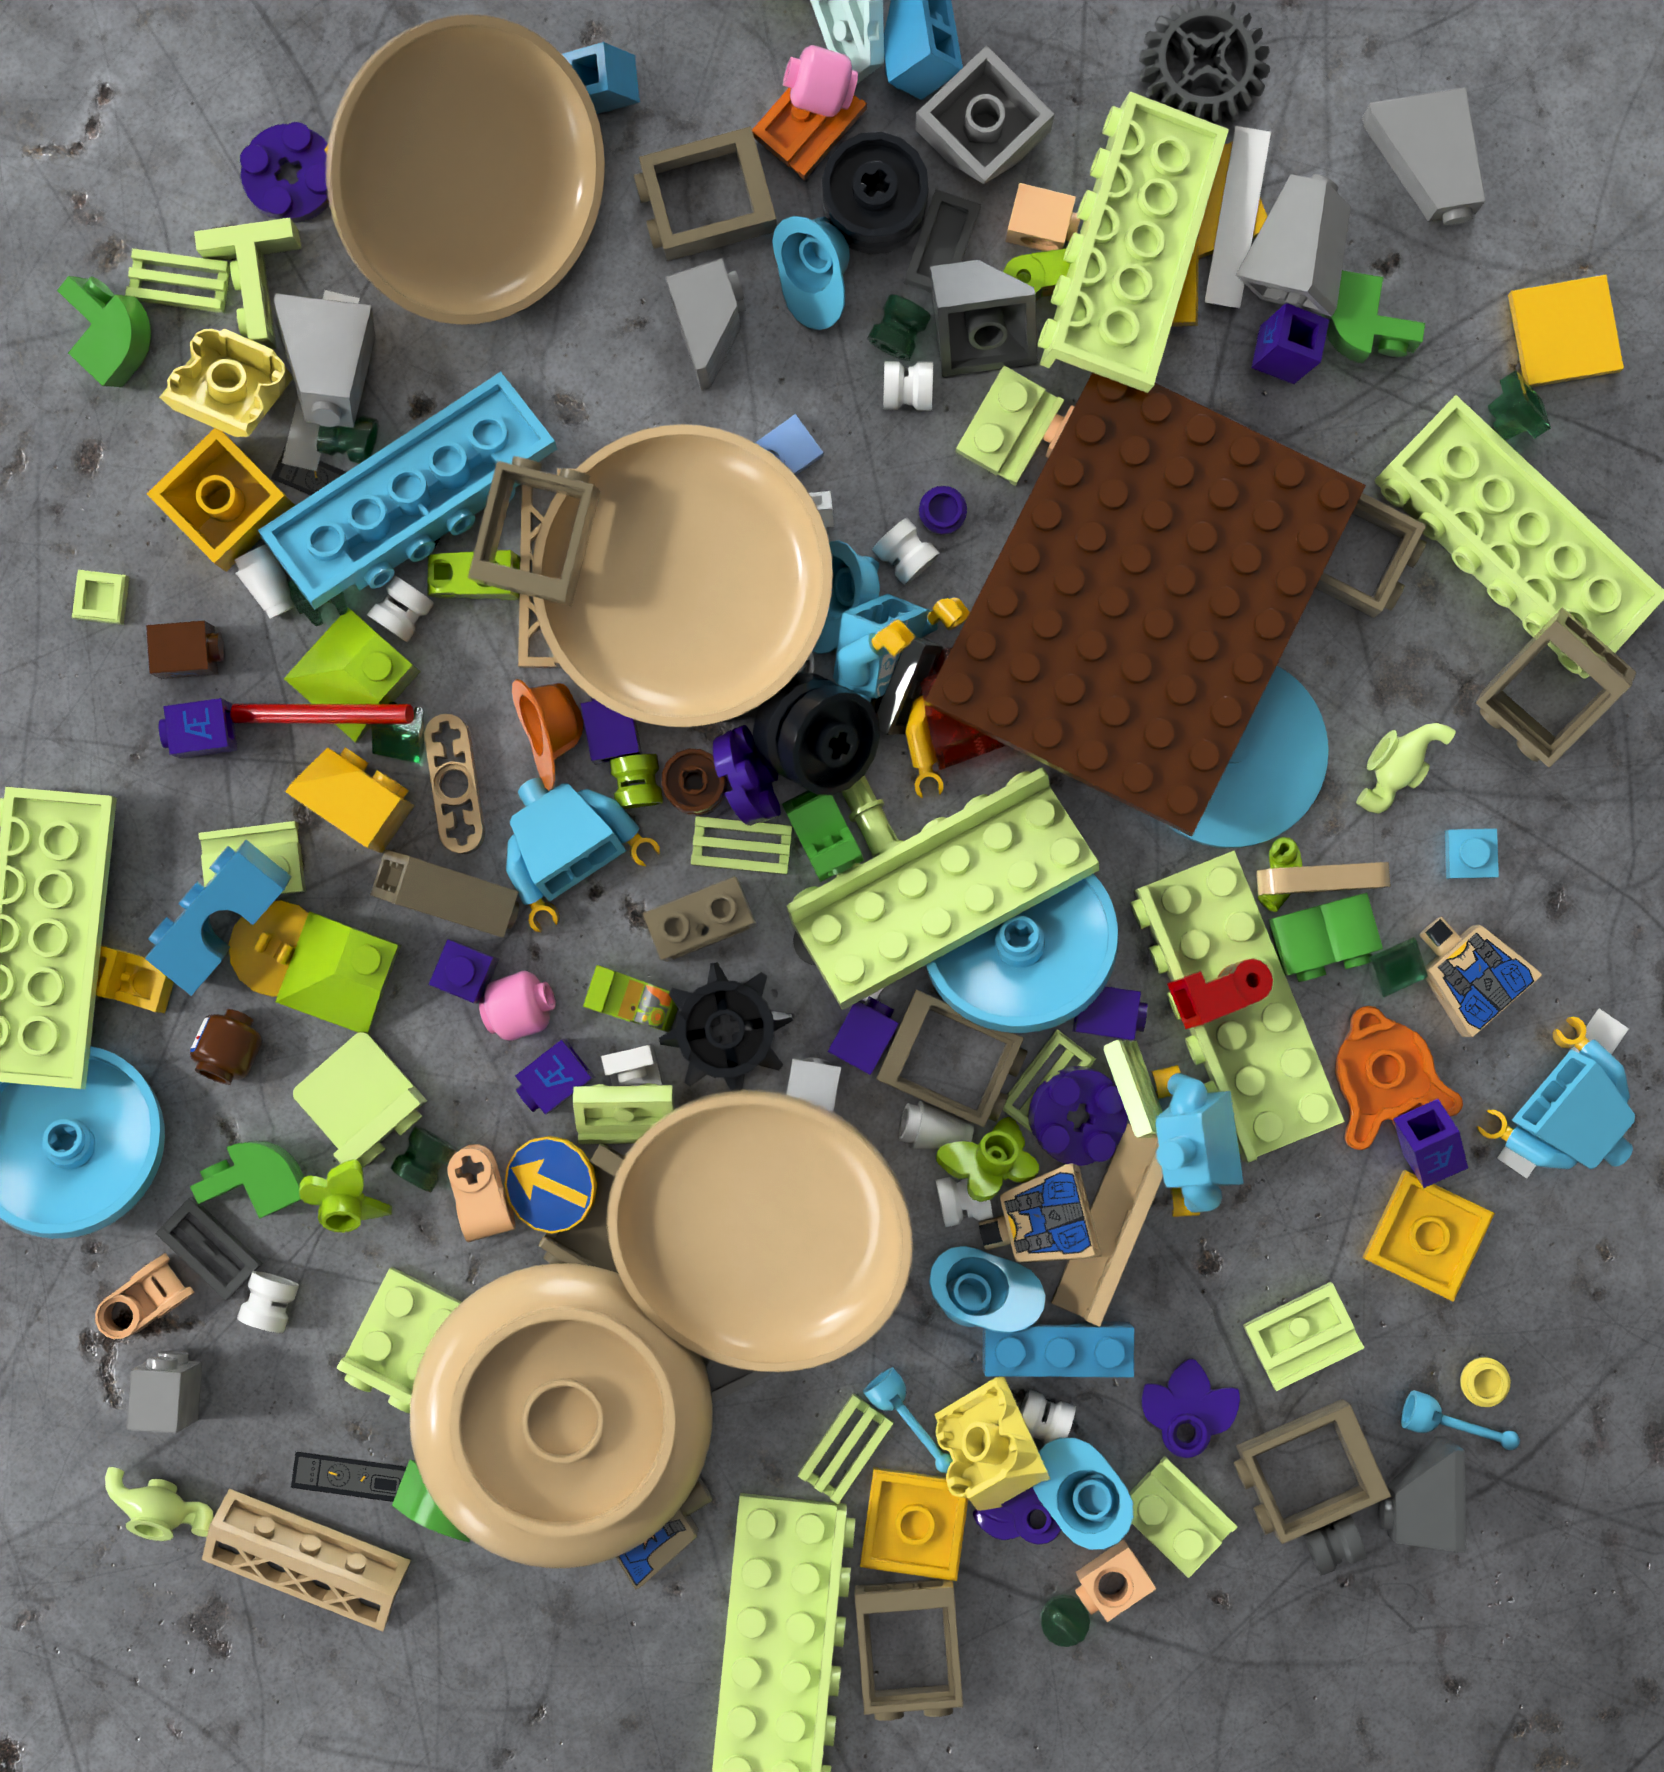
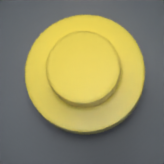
(1485, 1382)

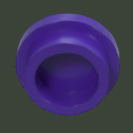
(942, 510)

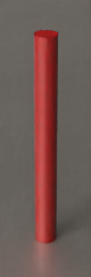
(323, 713)

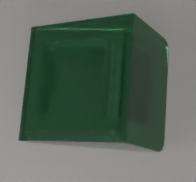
(1397, 967)

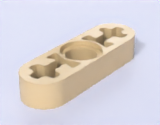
(438, 750)
(1323, 878)

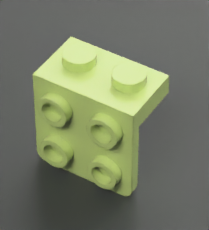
(359, 1099)

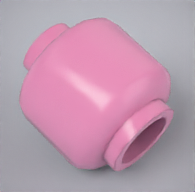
(821, 81)
(516, 1005)

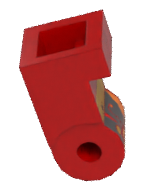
(1232, 990)

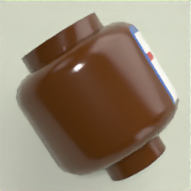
(226, 1047)

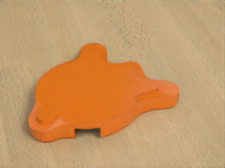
(1385, 1074)

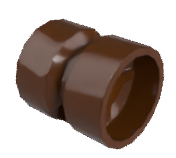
(693, 783)

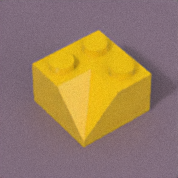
(219, 499)
(352, 799)

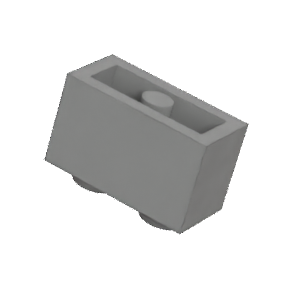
(164, 1393)

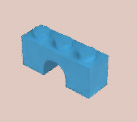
(242, 883)
(1061, 1351)

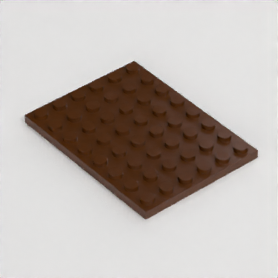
(1145, 597)

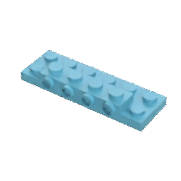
(406, 494)

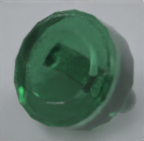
(1064, 1620)

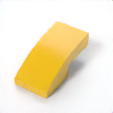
(132, 980)

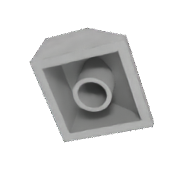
(708, 315)

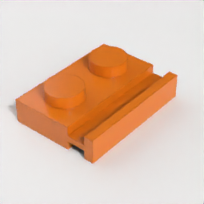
(803, 137)

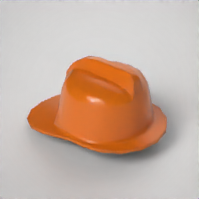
(550, 722)

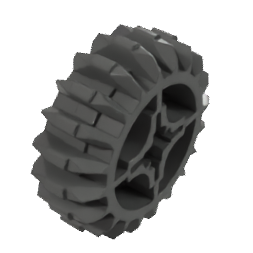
(1192, 49)

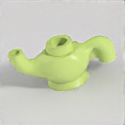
(1400, 763)
(156, 1508)

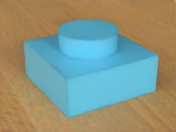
(1471, 853)

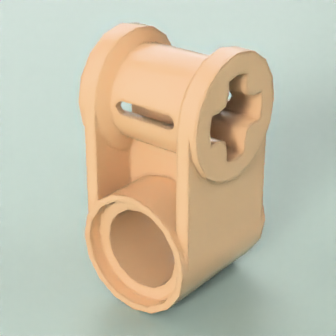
(482, 1202)
(150, 1296)

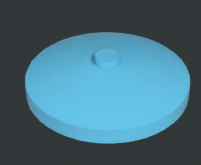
(1271, 772)
(1035, 965)
(78, 1154)

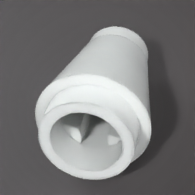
(265, 580)
(931, 1127)

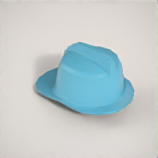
(811, 269)
(853, 584)
(986, 1290)
(1084, 1494)

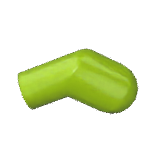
(1282, 854)

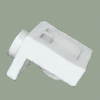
(632, 1067)

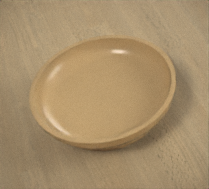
(465, 169)
(693, 580)
(760, 1231)
(558, 1418)

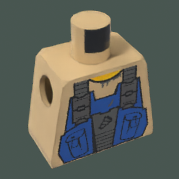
(1474, 974)
(1045, 1219)

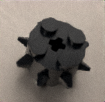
(702, 1012)

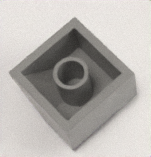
(984, 118)

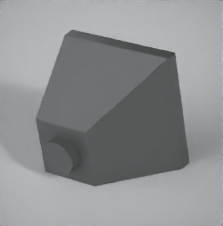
(982, 318)
(1429, 1499)

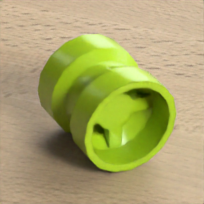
(636, 770)

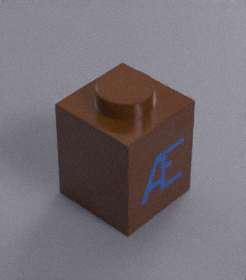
(184, 649)

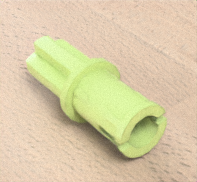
(869, 816)

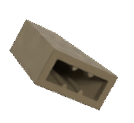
(445, 893)

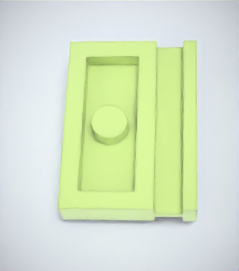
(1009, 425)
(275, 840)
(619, 1112)
(1303, 1336)
(1178, 1517)

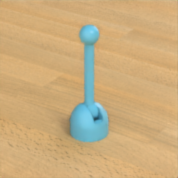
(888, 1393)
(1424, 1414)

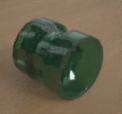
(899, 327)
(355, 441)
(423, 1159)

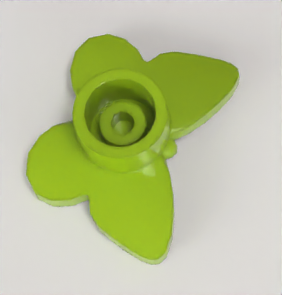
(995, 1159)
(342, 1198)

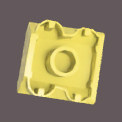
(227, 382)
(988, 1447)

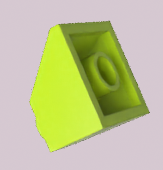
(352, 668)
(338, 973)

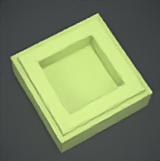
(100, 597)

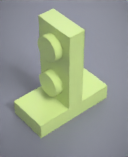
(248, 273)

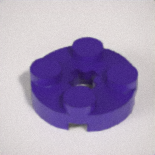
(263, 161)
(751, 780)
(1063, 1093)

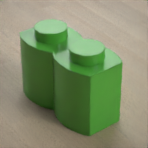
(1326, 936)

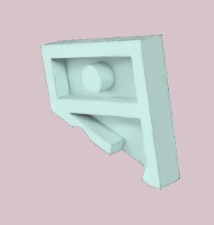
(853, 30)

